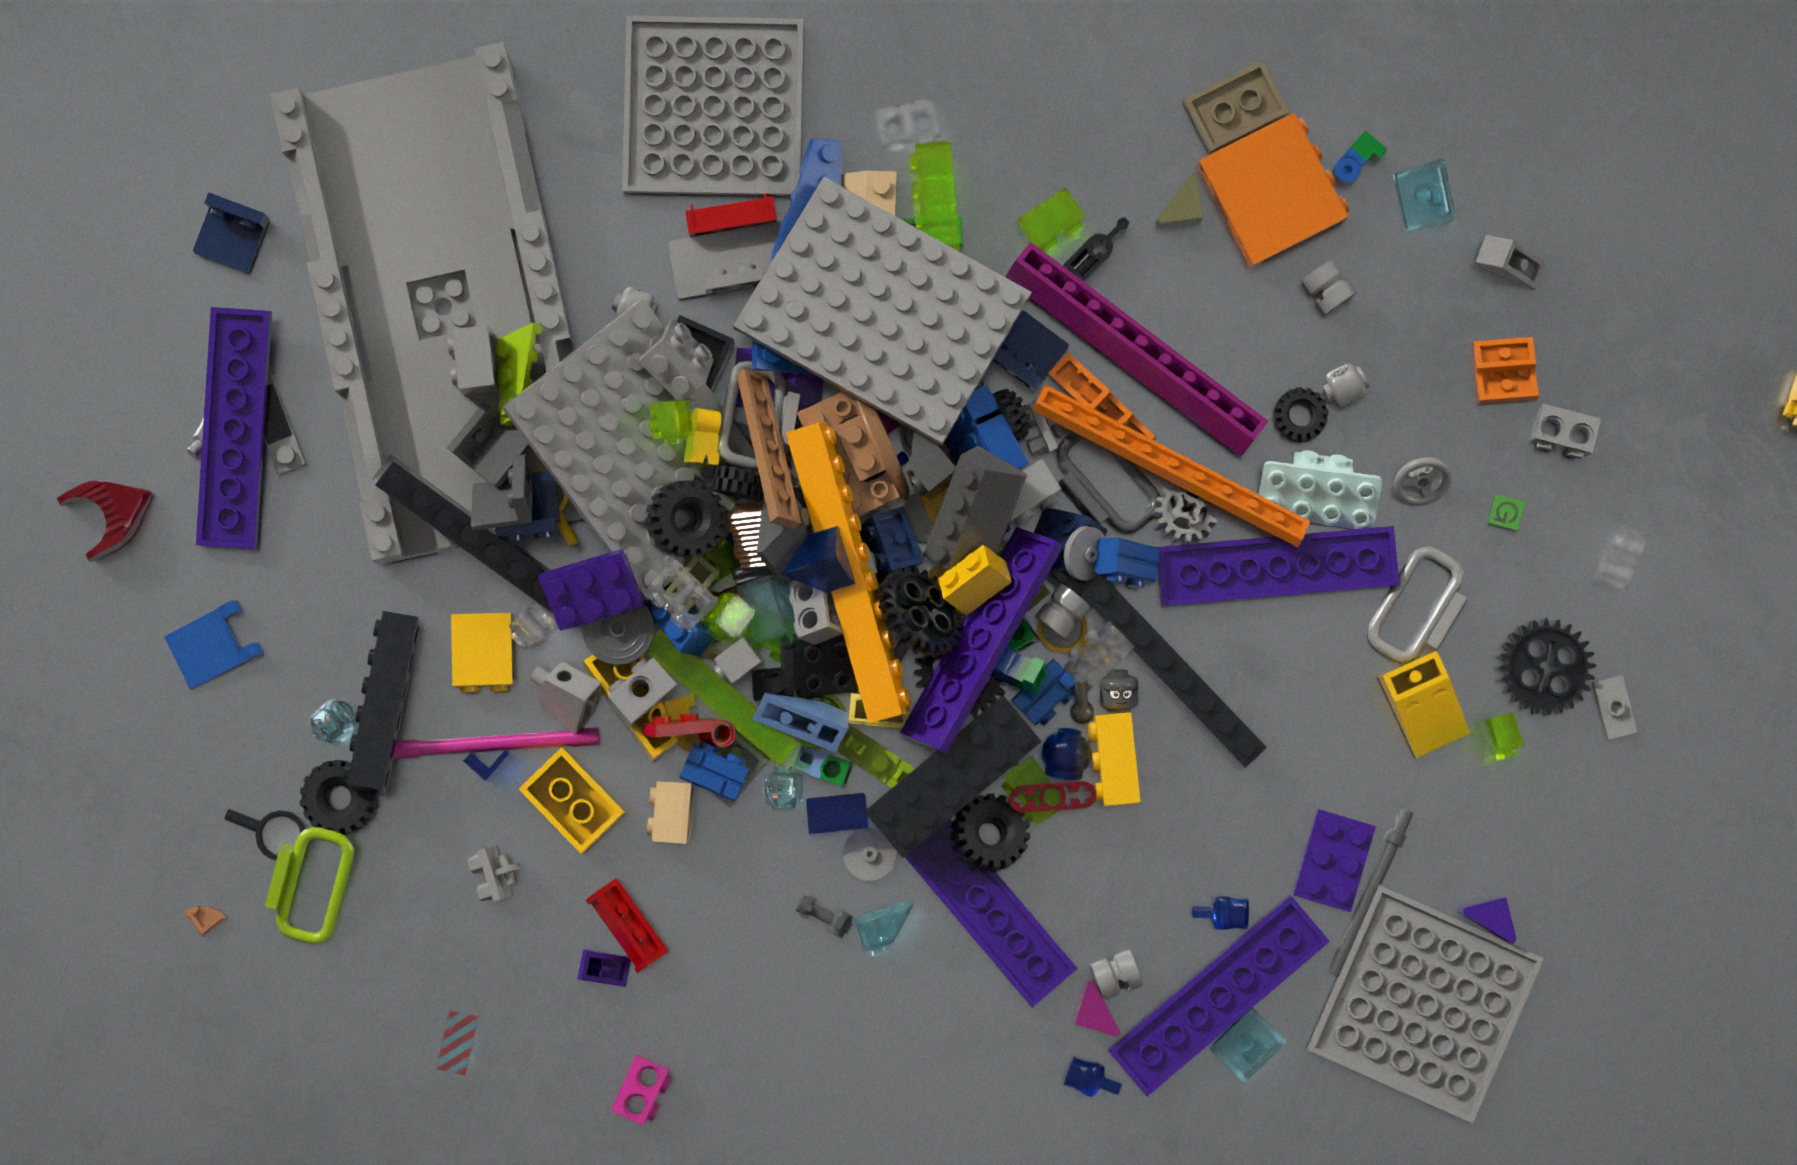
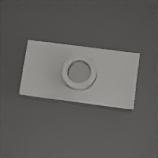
(1614, 707)

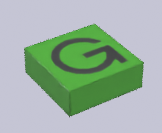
(1506, 512)

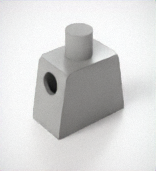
(567, 694)

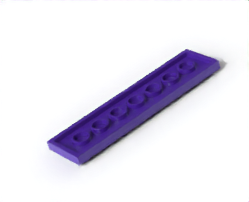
(233, 428)
(1277, 568)
(984, 638)
(992, 917)
(1218, 995)

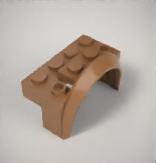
(864, 452)

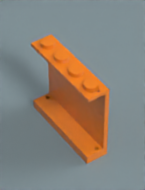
(1273, 189)

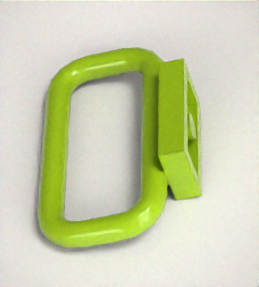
(286, 877)

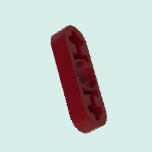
(1075, 802)

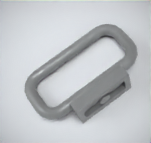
(784, 406)
(1441, 618)

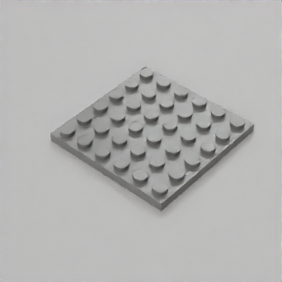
(712, 105)
(1425, 1004)

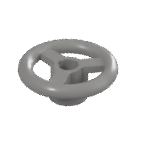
(1421, 476)

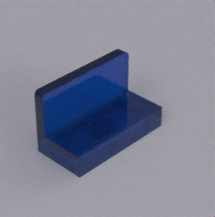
(483, 769)
(837, 813)

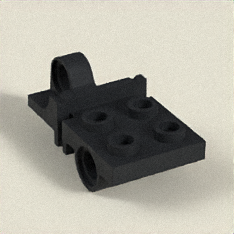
(807, 670)

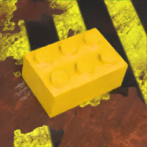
(1114, 759)
(572, 800)

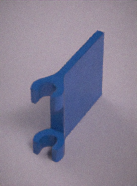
(209, 646)

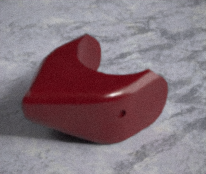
(121, 506)

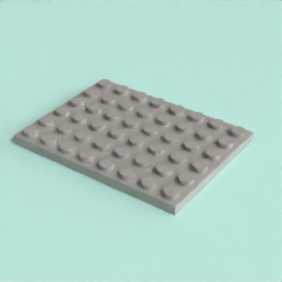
(882, 310)
(596, 441)

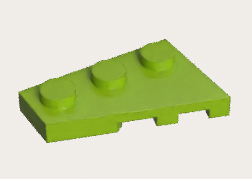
(514, 359)

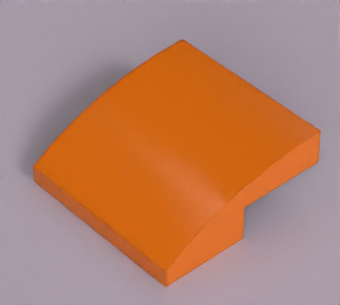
(1505, 370)

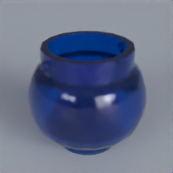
(1066, 754)

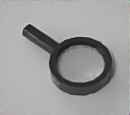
(271, 831)

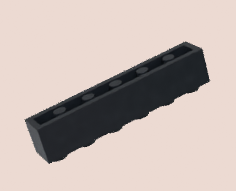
(383, 703)

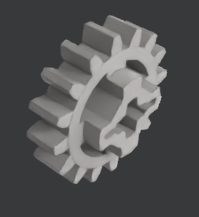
(1179, 523)

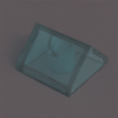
(1425, 196)
(772, 607)
(1247, 1045)

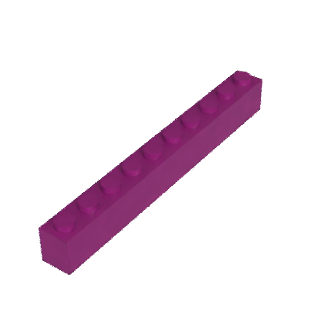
(1136, 349)

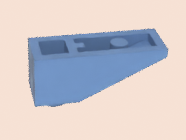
(804, 719)

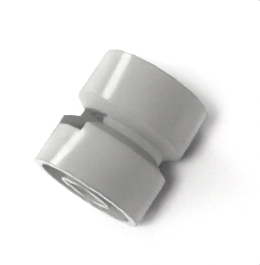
(1329, 286)
(1063, 611)
(1116, 975)

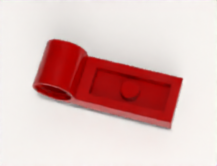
(691, 724)

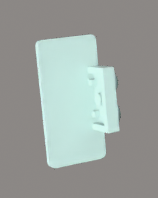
(1323, 490)

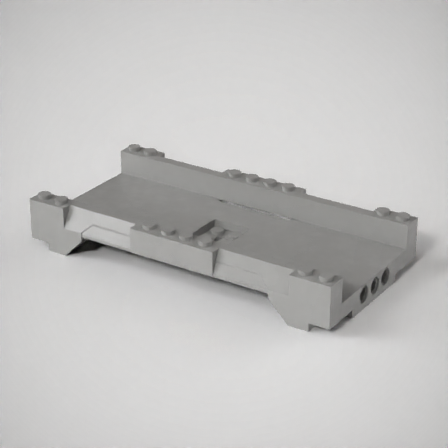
(419, 200)

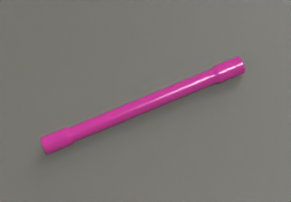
(417, 748)

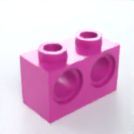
(634, 1087)

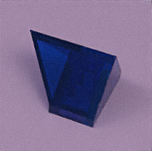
(821, 562)

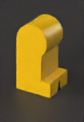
(703, 445)
(682, 706)

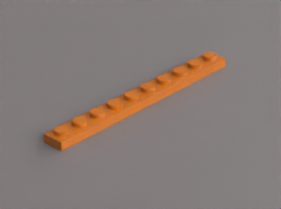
(1171, 465)

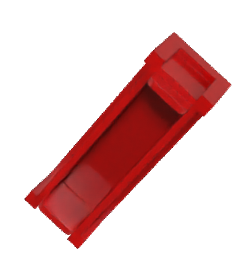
(730, 216)
(627, 924)

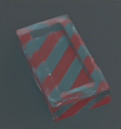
(457, 1042)

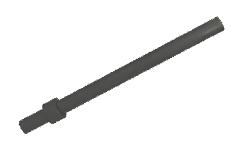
(1395, 839)

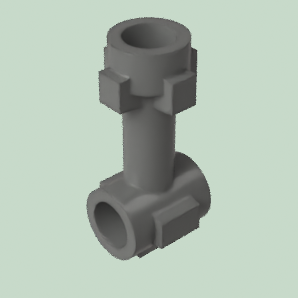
(838, 923)

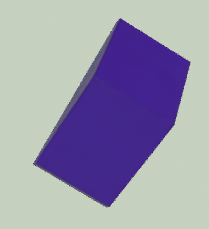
(1492, 916)
(604, 968)

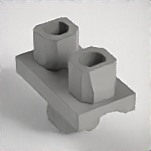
(1044, 441)
(497, 873)

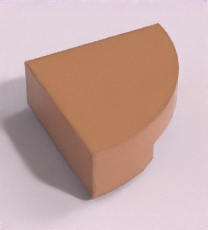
(204, 918)

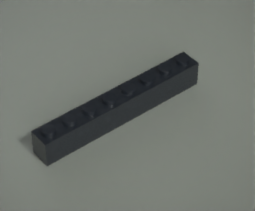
(455, 523)
(1174, 673)

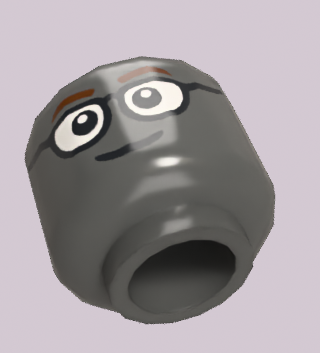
(1119, 691)

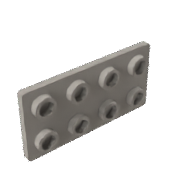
(722, 259)

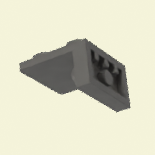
(504, 504)

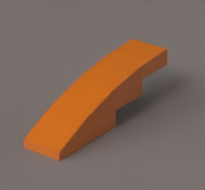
(1087, 389)

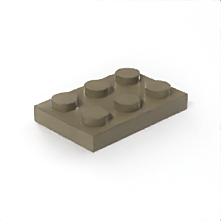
(1236, 106)

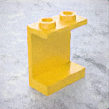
(482, 651)

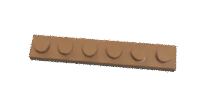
(768, 449)

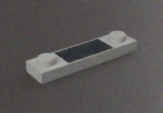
(279, 433)

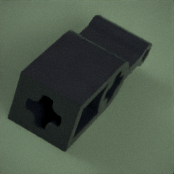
(1095, 261)

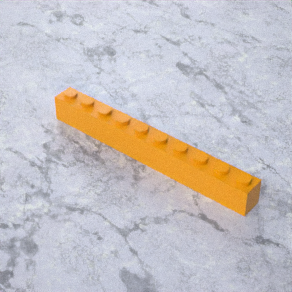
(856, 605)

